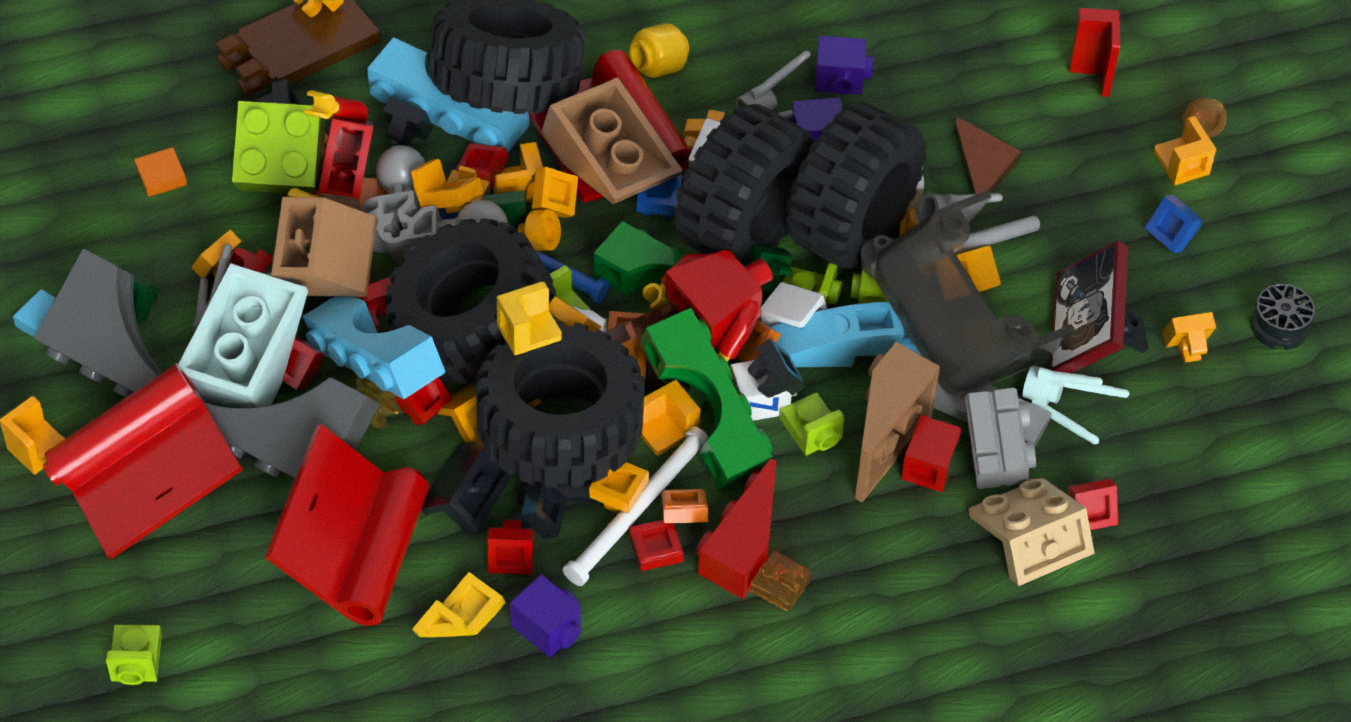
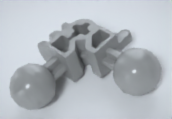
(403, 206)

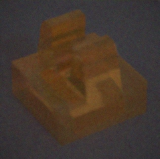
(781, 581)

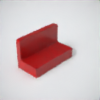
(1096, 45)

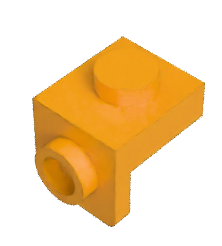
(434, 190)

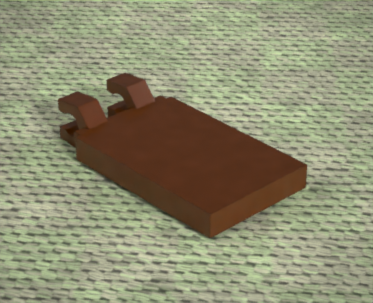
(294, 44)

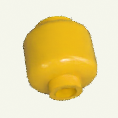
(659, 50)

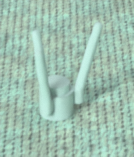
(1047, 386)

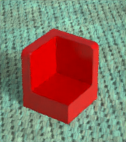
(930, 453)

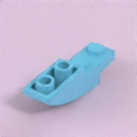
(842, 333)

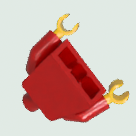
(346, 145)
(718, 292)

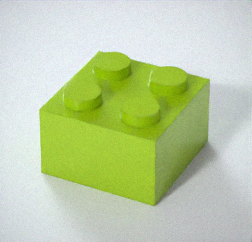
(277, 148)

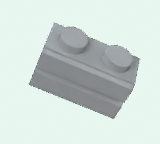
(998, 438)

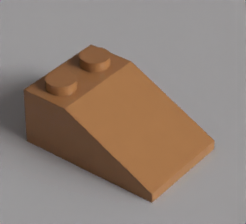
(609, 142)
(898, 395)

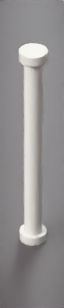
(578, 570)

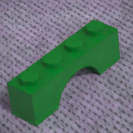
(633, 259)
(683, 352)

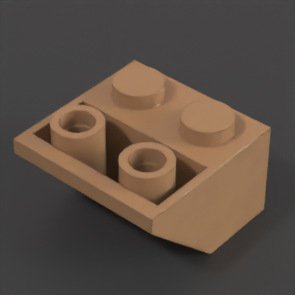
(324, 246)

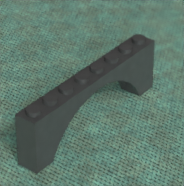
(98, 328)

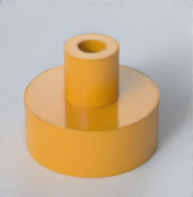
(542, 229)

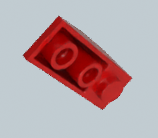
(741, 541)

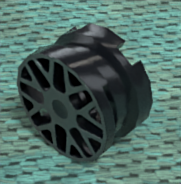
(1276, 304)

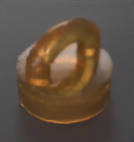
(1209, 113)

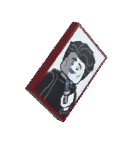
(1093, 301)

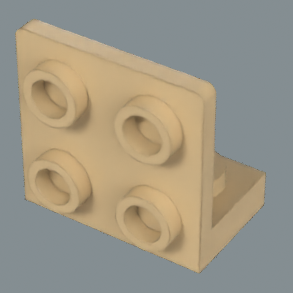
(1038, 528)

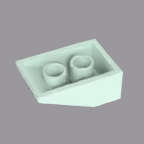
(244, 339)

